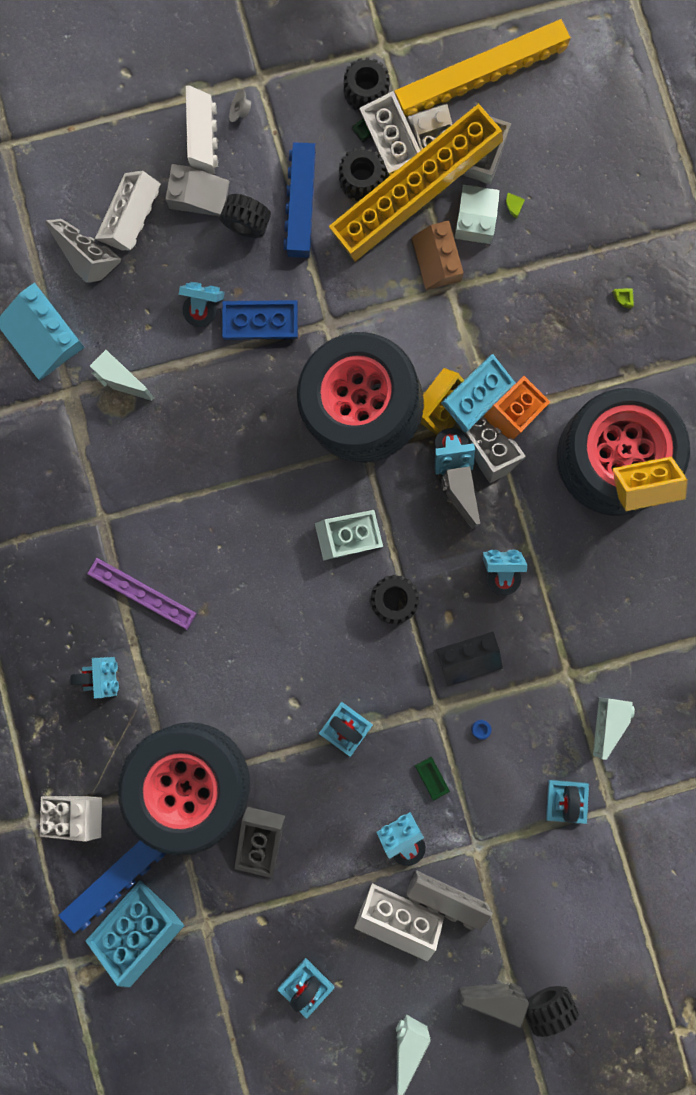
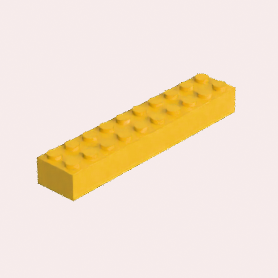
(417, 182)

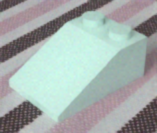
(477, 214)
(112, 372)
(348, 534)
(612, 721)
(411, 1045)

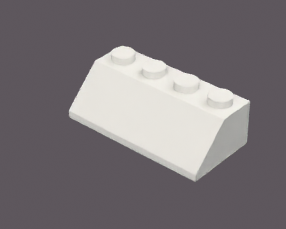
(201, 130)
(390, 131)
(128, 210)
(400, 922)

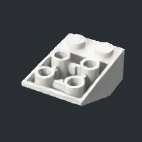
(429, 124)
(71, 817)

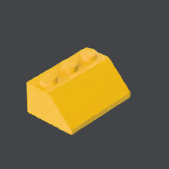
(435, 415)
(649, 483)

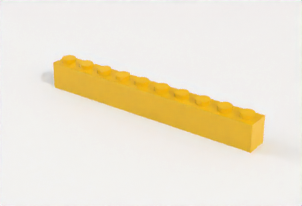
(483, 68)

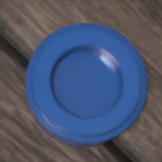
(481, 729)

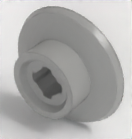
(240, 106)

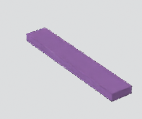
(142, 594)

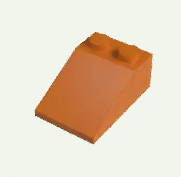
(517, 408)

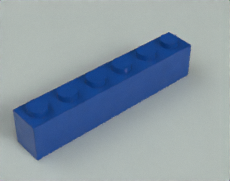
(301, 200)
(109, 885)

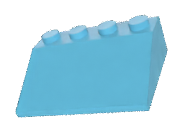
(38, 332)
(134, 934)

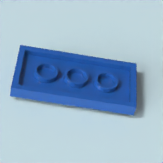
(259, 320)

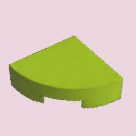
(514, 204)
(624, 297)

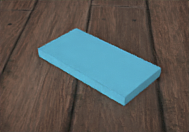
(478, 393)

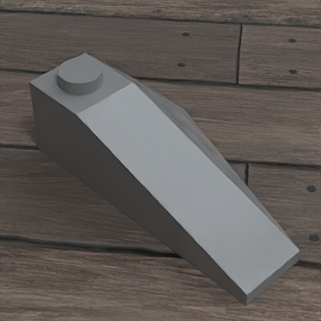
(84, 255)
(493, 451)

